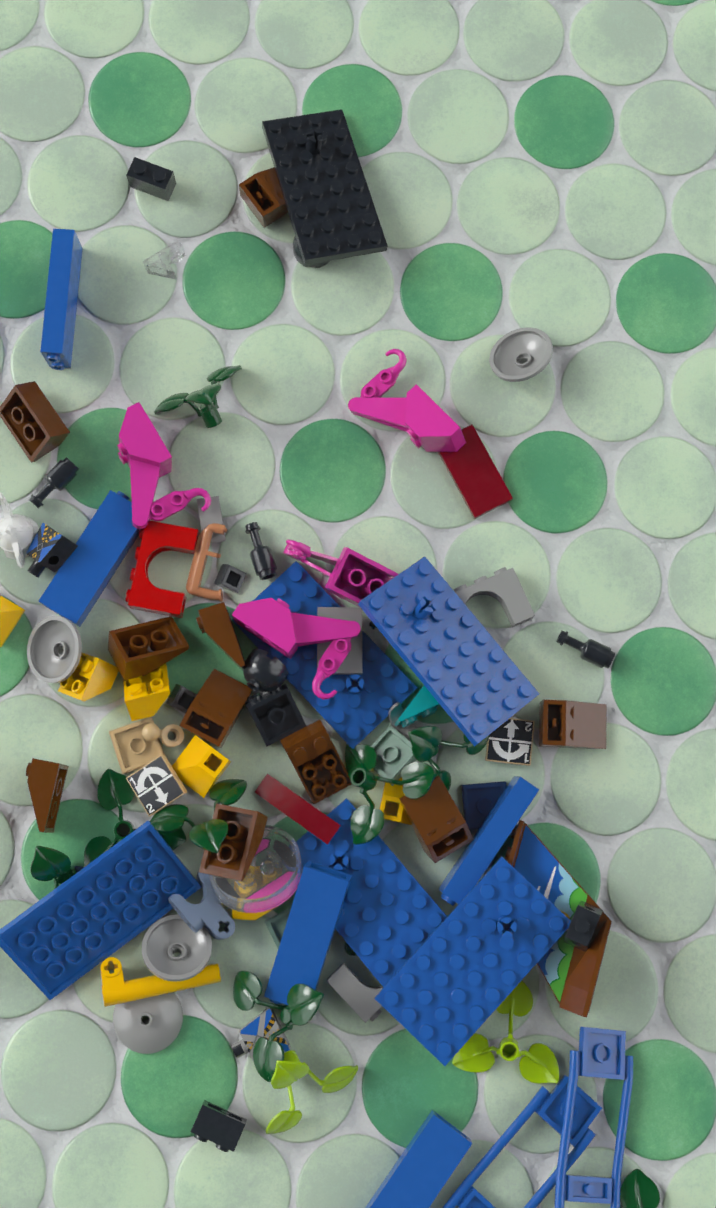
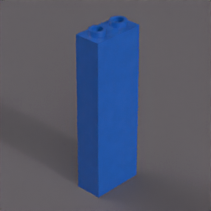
(61, 299)
(94, 561)
(488, 840)
(308, 930)
(423, 1166)

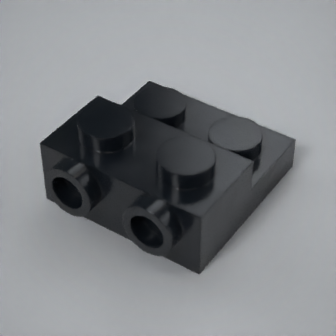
(275, 714)

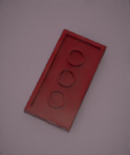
(476, 475)

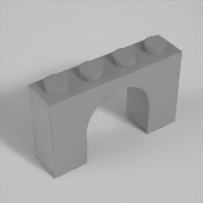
(506, 589)
(356, 993)

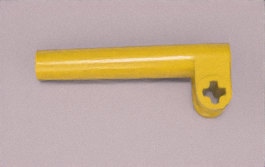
(118, 991)

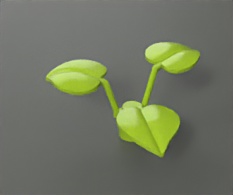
(536, 1066)
(291, 1070)

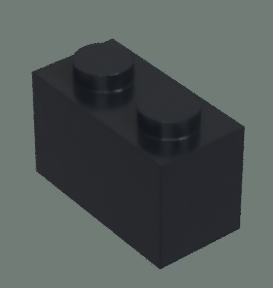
(151, 179)
(218, 1126)

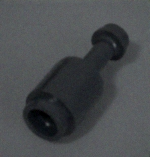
(57, 479)
(261, 555)
(590, 651)

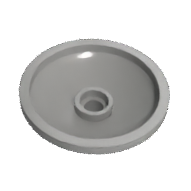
(521, 354)
(54, 649)
(172, 936)
(164, 1024)

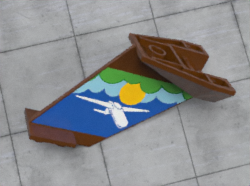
(567, 969)

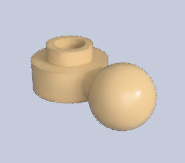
(152, 732)

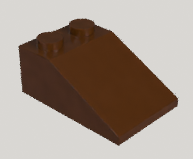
(218, 626)
(145, 646)
(46, 788)
(239, 846)

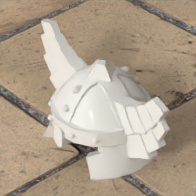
(16, 533)

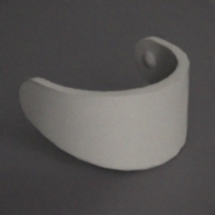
(394, 713)

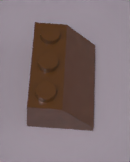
(32, 420)

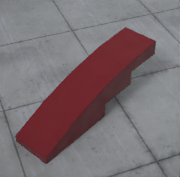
(297, 809)

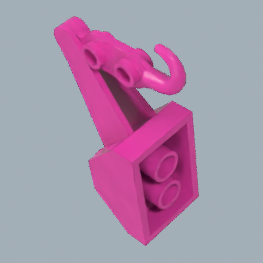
(415, 414)
(148, 461)
(353, 573)
(287, 631)

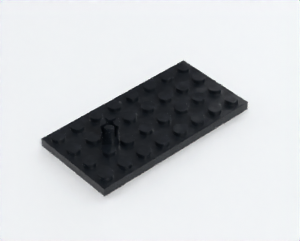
(324, 187)

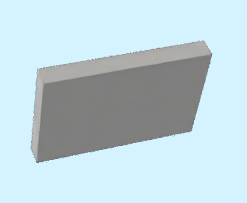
(353, 661)

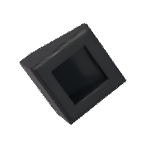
(230, 578)
(181, 698)

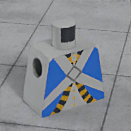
(261, 1026)

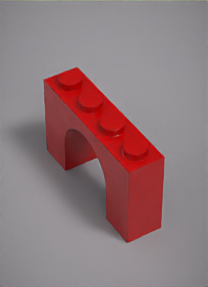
(158, 538)

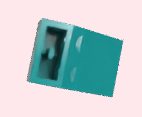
(422, 704)

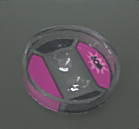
(269, 879)

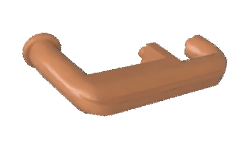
(199, 562)

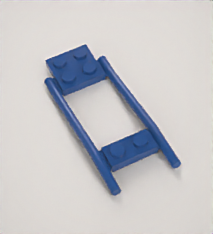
(599, 1056)
(551, 1109)

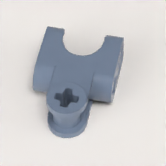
(206, 913)

